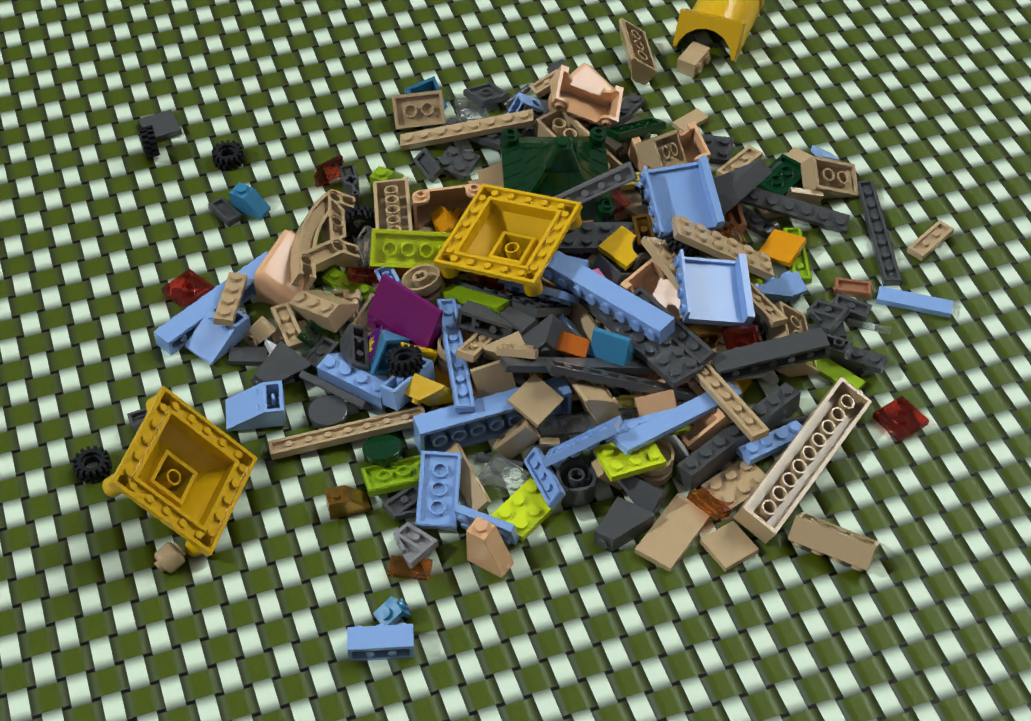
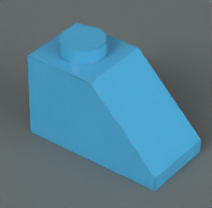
(248, 201)

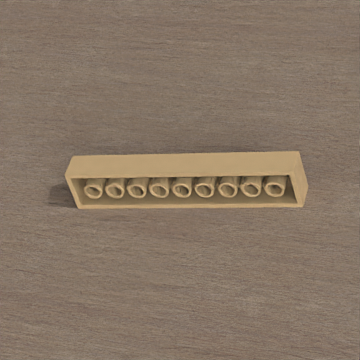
(802, 460)

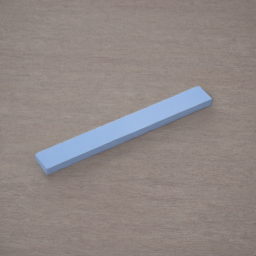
(457, 367)
(667, 422)

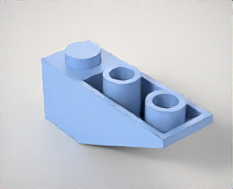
(784, 288)

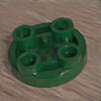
(382, 450)

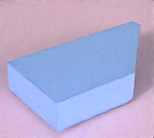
(822, 153)

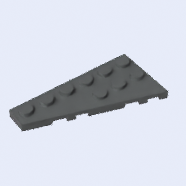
(519, 301)

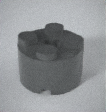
(578, 482)

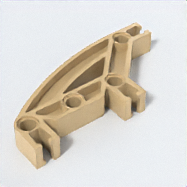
(307, 256)

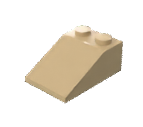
(831, 176)

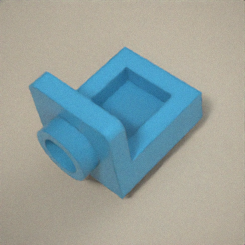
(392, 611)

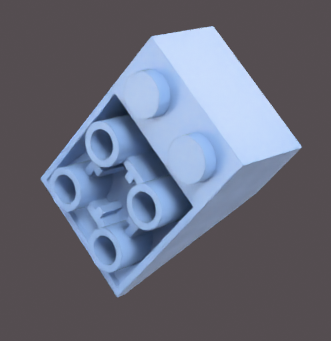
(213, 340)
(256, 407)

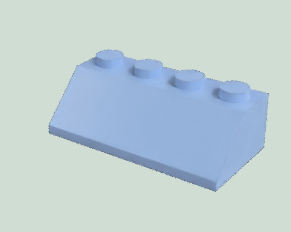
(355, 381)

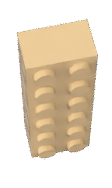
(562, 124)
(392, 204)

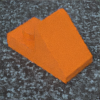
(572, 345)

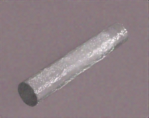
(868, 326)

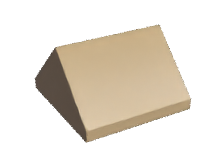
(516, 439)

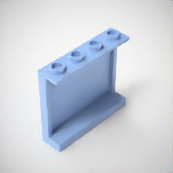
(682, 191)
(714, 290)

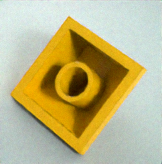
(428, 392)

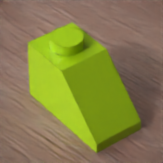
(383, 173)

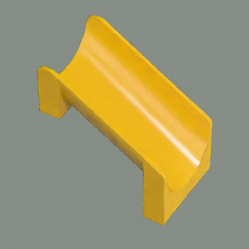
(726, 17)

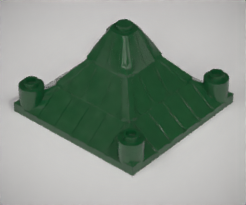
(557, 164)

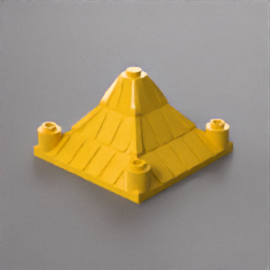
(508, 236)
(183, 472)

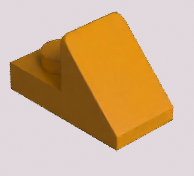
(444, 219)

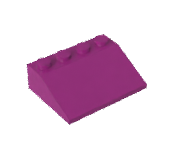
(405, 314)

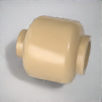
(169, 557)

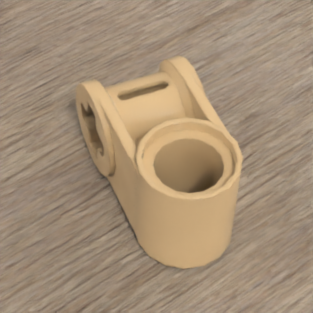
(259, 331)

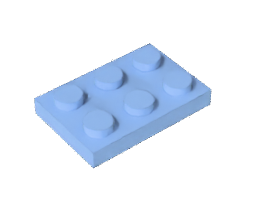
(467, 515)

